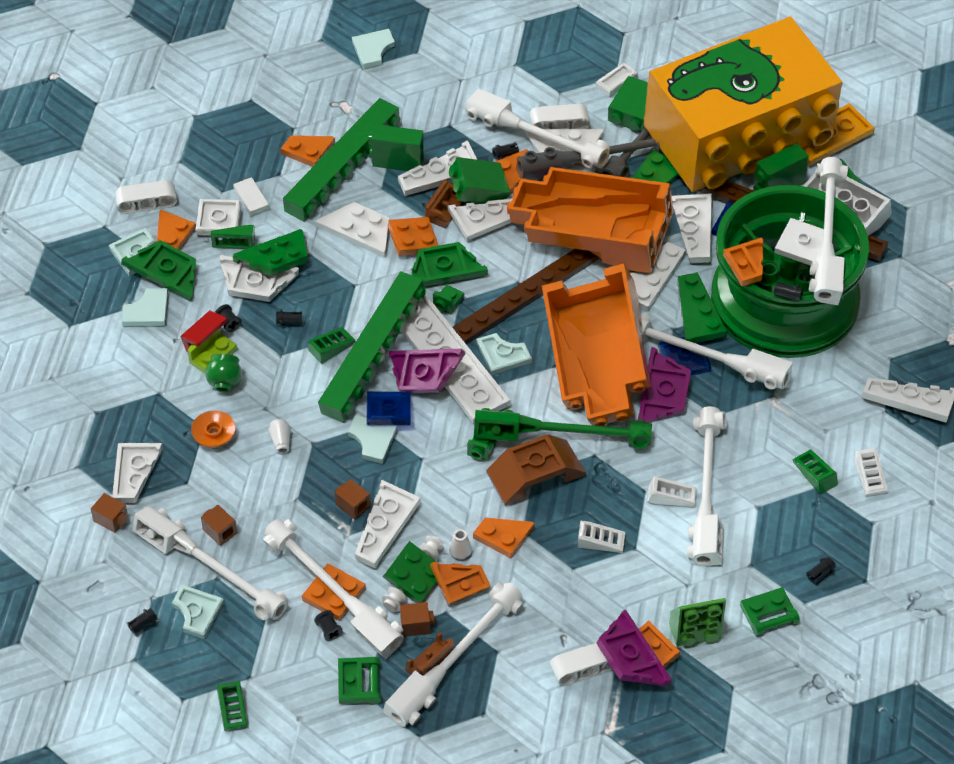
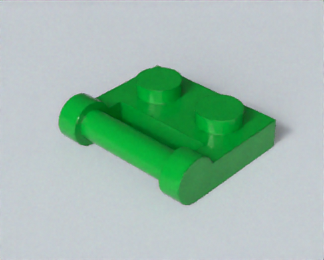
(766, 606)
(351, 680)

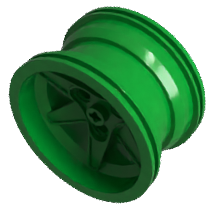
(775, 322)

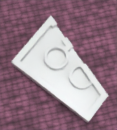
(480, 218)
(133, 468)

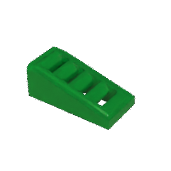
(238, 237)
(327, 352)
(822, 482)
(227, 688)

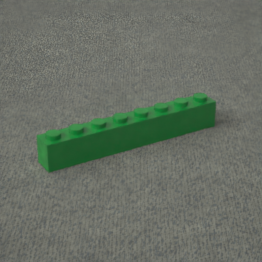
(338, 162)
(372, 346)

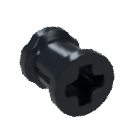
(233, 321)
(328, 625)

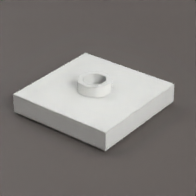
(216, 215)
(800, 242)

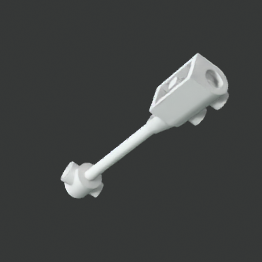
(499, 112)
(828, 267)
(756, 366)
(707, 528)
(166, 535)
(367, 621)
(418, 690)

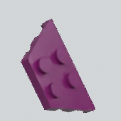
(424, 369)
(667, 390)
(631, 654)

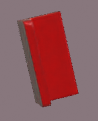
(203, 329)

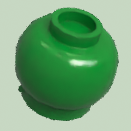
(223, 372)

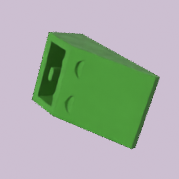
(697, 622)

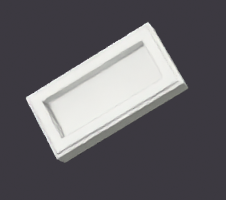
(614, 80)
(251, 196)

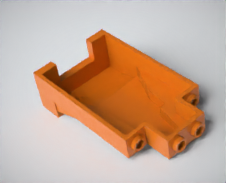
(597, 213)
(598, 345)

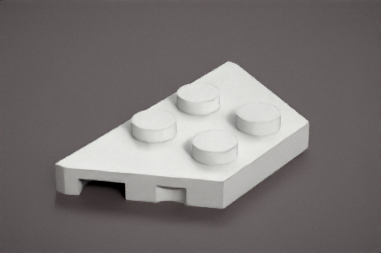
(578, 136)
(359, 226)
(252, 283)

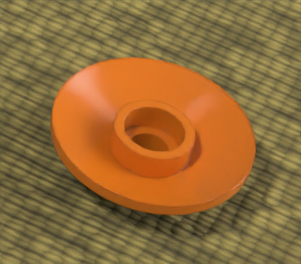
(210, 422)

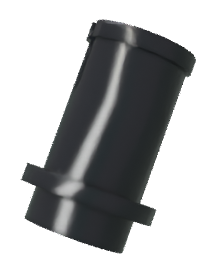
(500, 152)
(788, 291)
(288, 317)
(825, 566)
(142, 621)

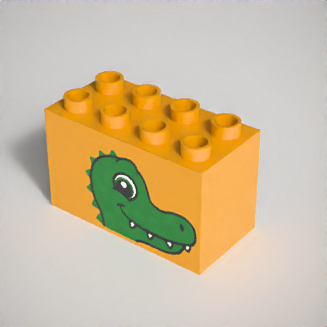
(741, 103)

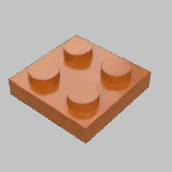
(411, 235)
(323, 598)

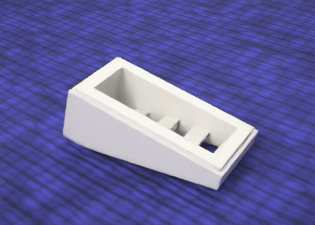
(870, 458)
(663, 498)
(601, 531)

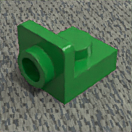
(447, 299)
(480, 448)

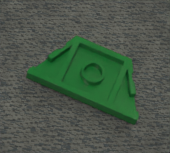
(276, 254)
(446, 264)
(165, 267)

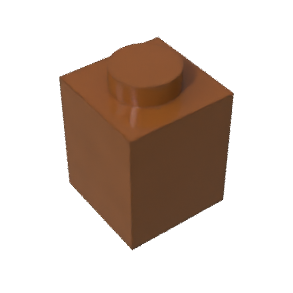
(352, 499)
(109, 513)
(218, 525)
(416, 619)

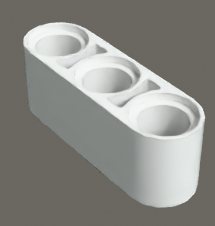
(560, 117)
(145, 196)
(579, 664)

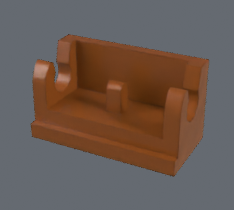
(438, 205)
(431, 656)

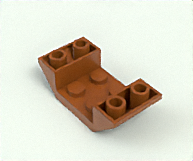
(532, 464)

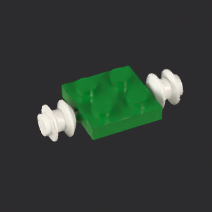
(412, 573)

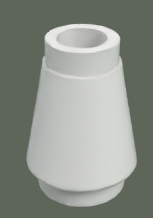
(280, 435)
(460, 546)

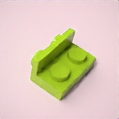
(216, 344)

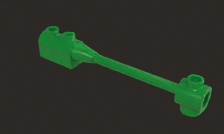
(507, 426)

